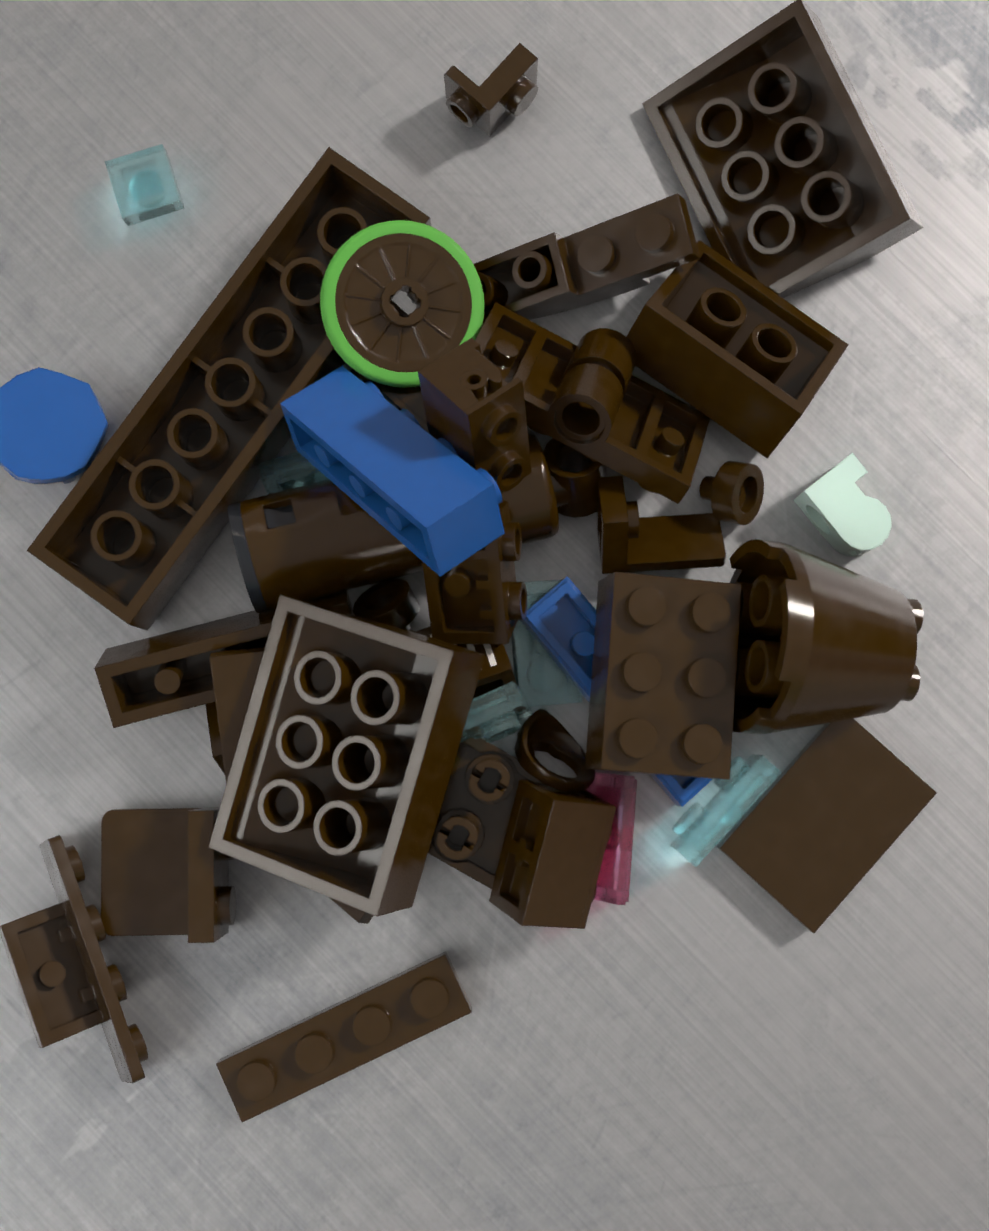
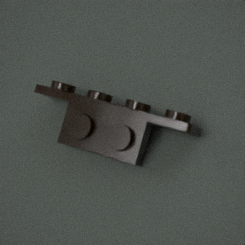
(64, 970)

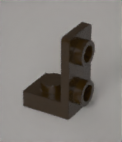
(652, 542)

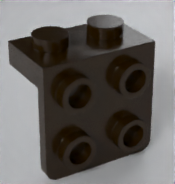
(164, 875)

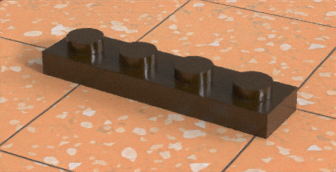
(344, 1036)

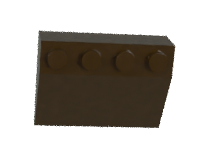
(782, 156)
(346, 755)

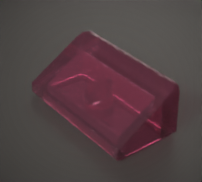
(615, 870)

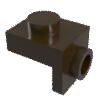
(504, 92)

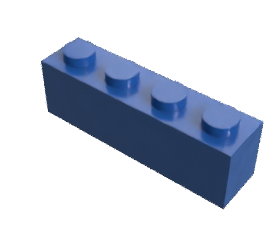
(395, 469)

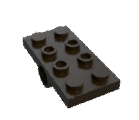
(595, 403)

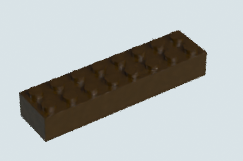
(215, 407)

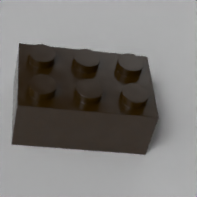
(663, 676)

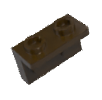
(480, 595)

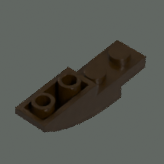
(592, 264)

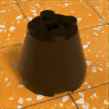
(817, 641)

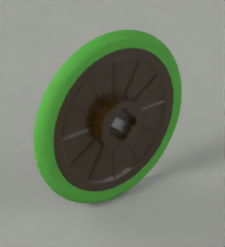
(377, 267)

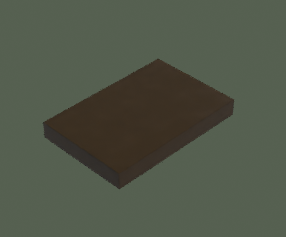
(826, 821)

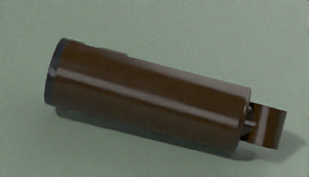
(323, 543)

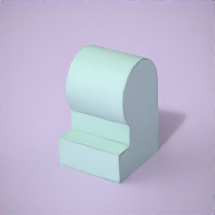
(842, 511)

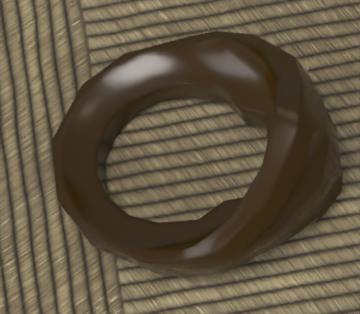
(546, 734)

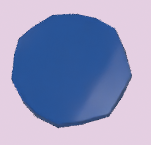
(49, 427)

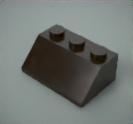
(733, 349)

